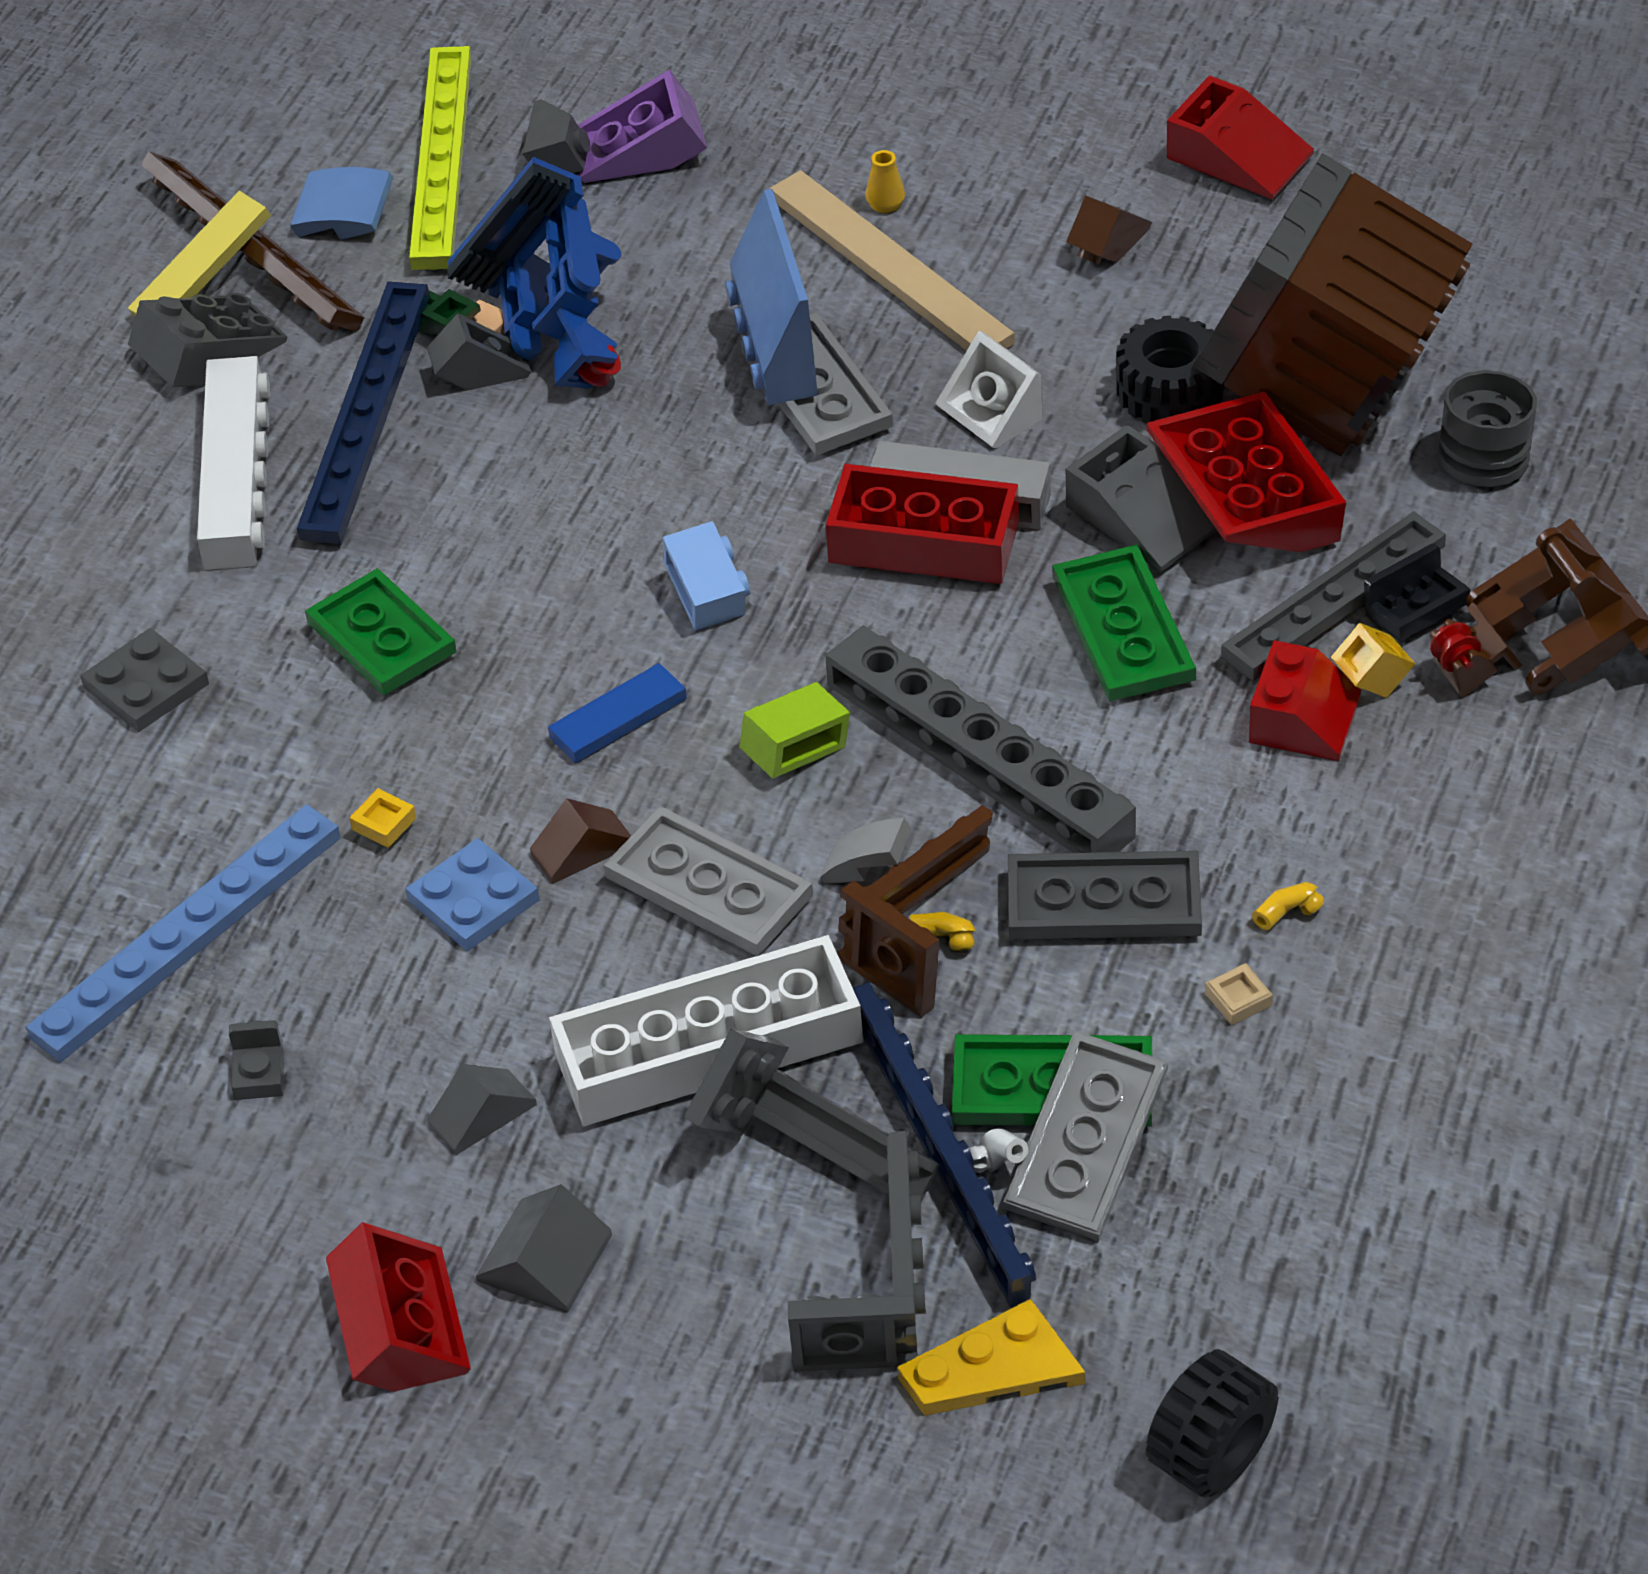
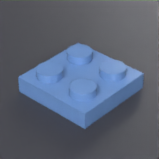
(472, 894)

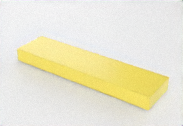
(207, 251)

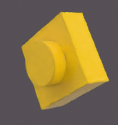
(382, 817)

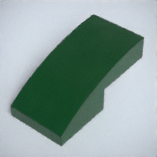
(443, 309)

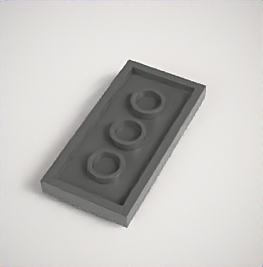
(1104, 895)

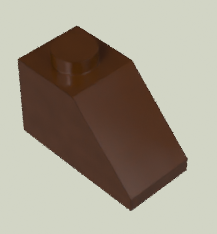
(1105, 231)

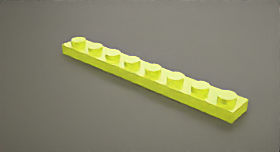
(440, 158)

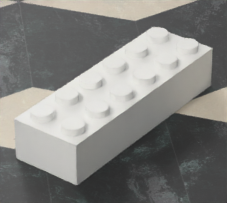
(667, 1036)

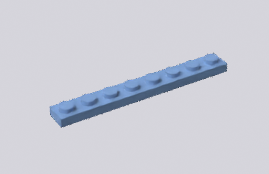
(182, 933)

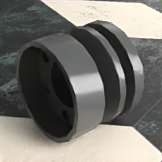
(1487, 428)

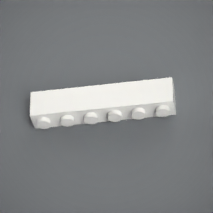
(233, 463)

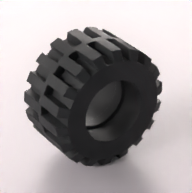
(1157, 370)
(1212, 1423)

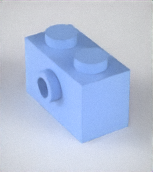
(705, 575)

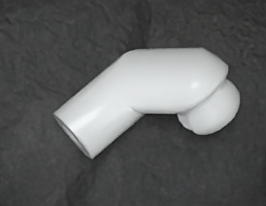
(996, 1148)

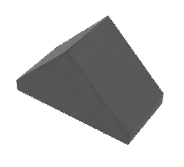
(477, 1105)

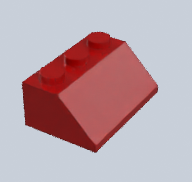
(396, 1310)

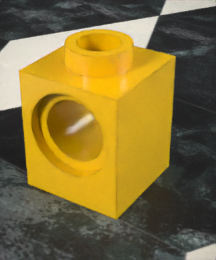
(1373, 660)

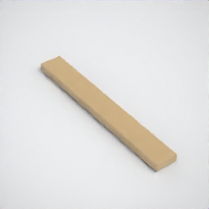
(887, 262)

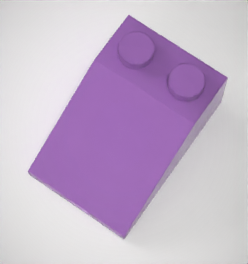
(643, 132)

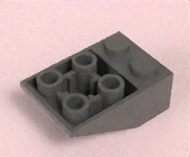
(184, 333)
(1137, 498)

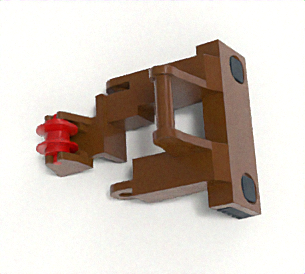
(1505, 605)

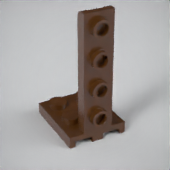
(886, 943)

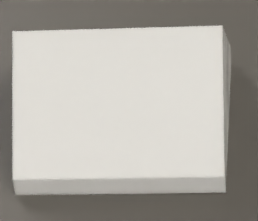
(993, 392)

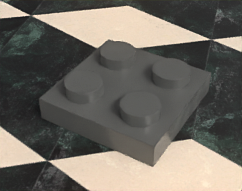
(144, 679)

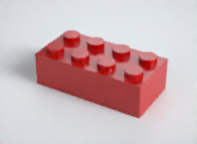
(922, 523)

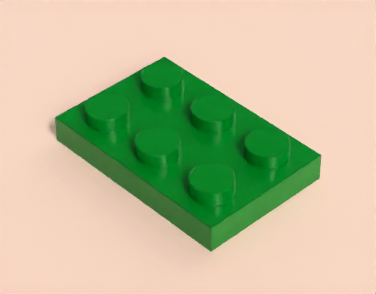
(380, 631)

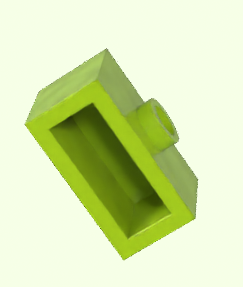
(794, 729)

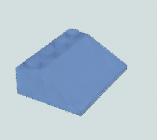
(772, 308)

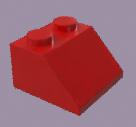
(1302, 703)

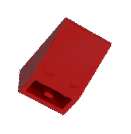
(1235, 139)

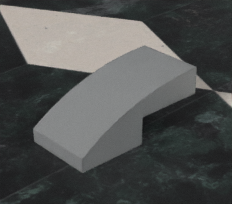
(866, 847)

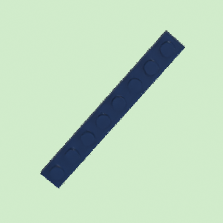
(363, 413)
(935, 1132)

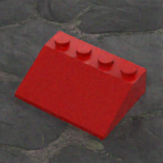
(1252, 475)

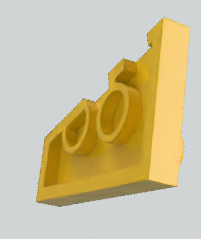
(990, 1360)

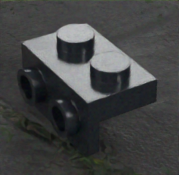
(1413, 593)

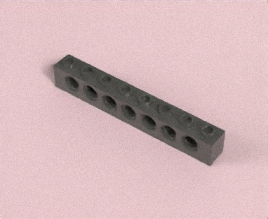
(980, 745)

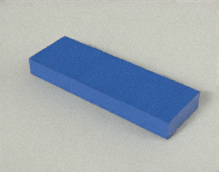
(617, 712)

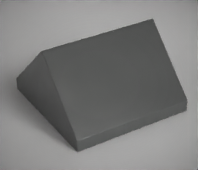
(546, 1249)

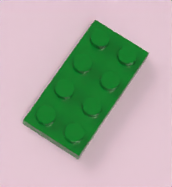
(1123, 623)
(1011, 1075)

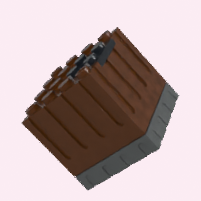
(1336, 306)

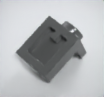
(256, 1060)

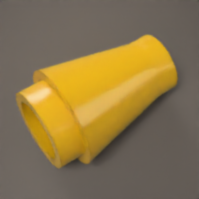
(884, 185)

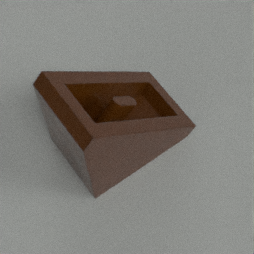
(577, 839)

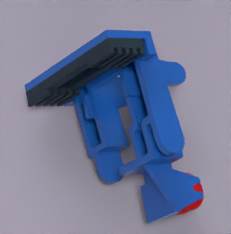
(501, 258)

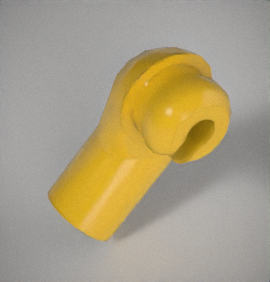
(1285, 899)
(944, 924)

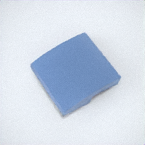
(342, 200)

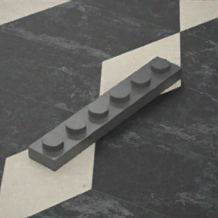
(1328, 596)

